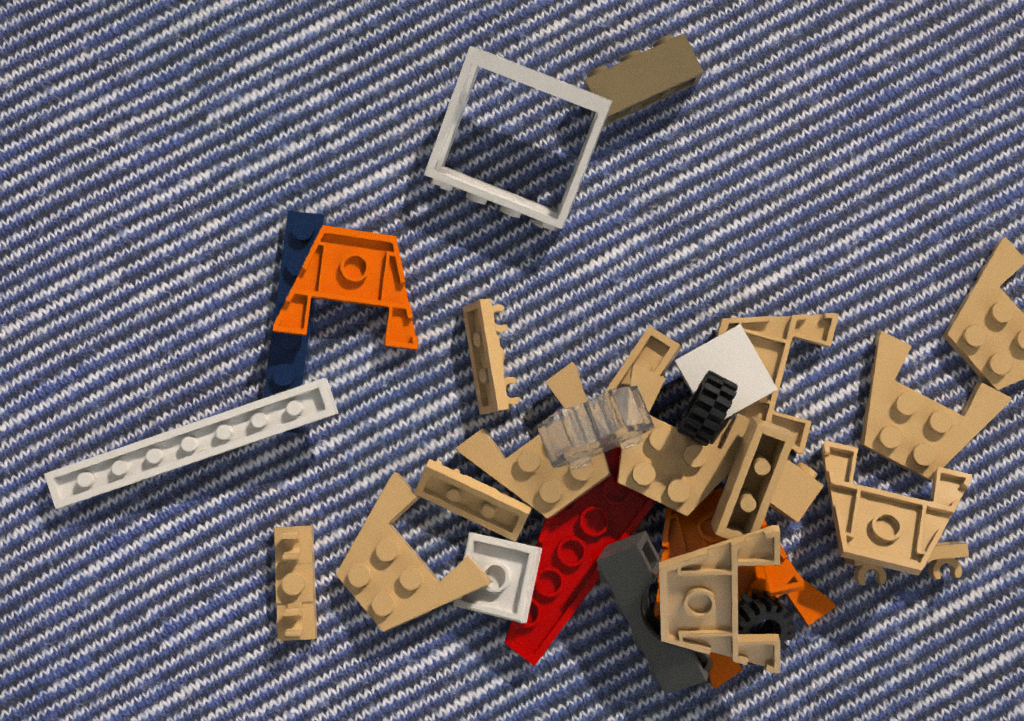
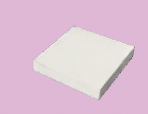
(734, 359)
(513, 573)

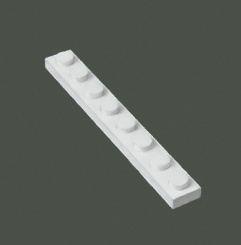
(191, 443)

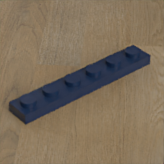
(291, 352)

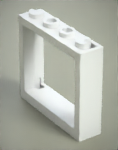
(481, 191)

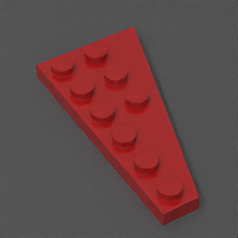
(569, 556)

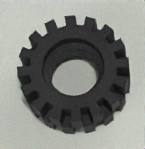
(707, 408)
(763, 607)

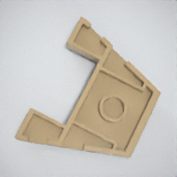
(989, 324)
(772, 343)
(913, 427)
(670, 464)
(529, 468)
(885, 525)
(390, 575)
(702, 599)

